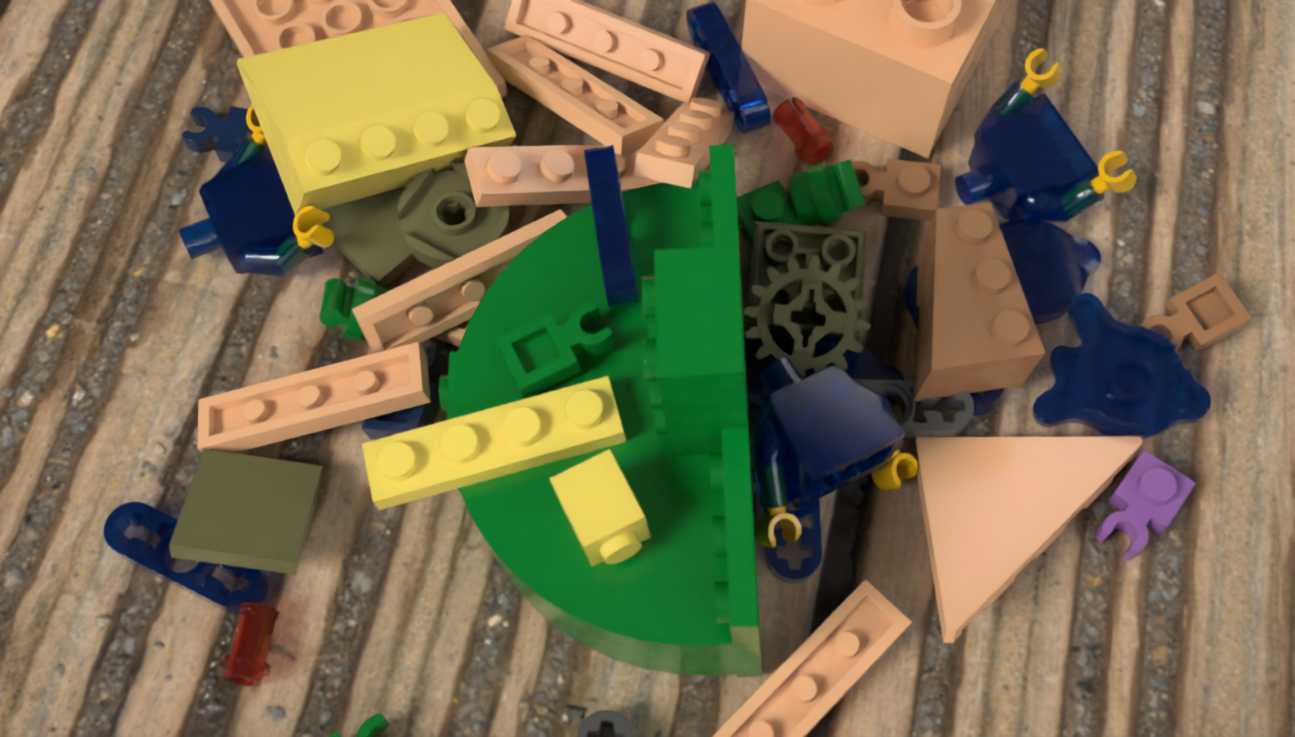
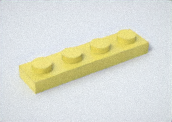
(492, 443)

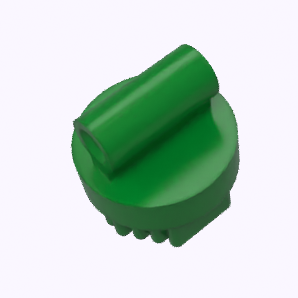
(825, 192)
(340, 299)

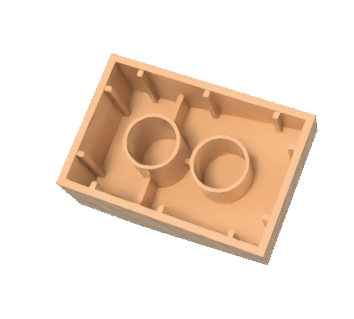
(872, 62)

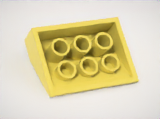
(373, 109)

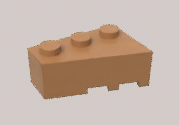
(971, 308)

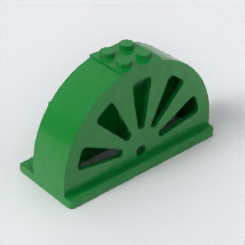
(684, 411)

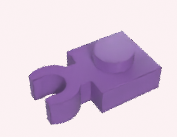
(1147, 499)

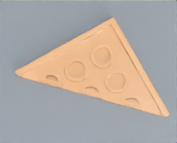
(1002, 504)

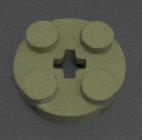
(425, 227)

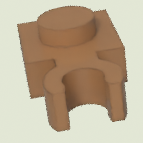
(903, 188)
(1201, 314)

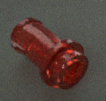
(810, 140)
(250, 645)

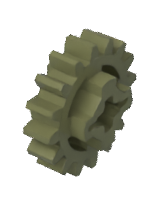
(831, 321)

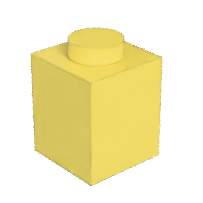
(601, 509)

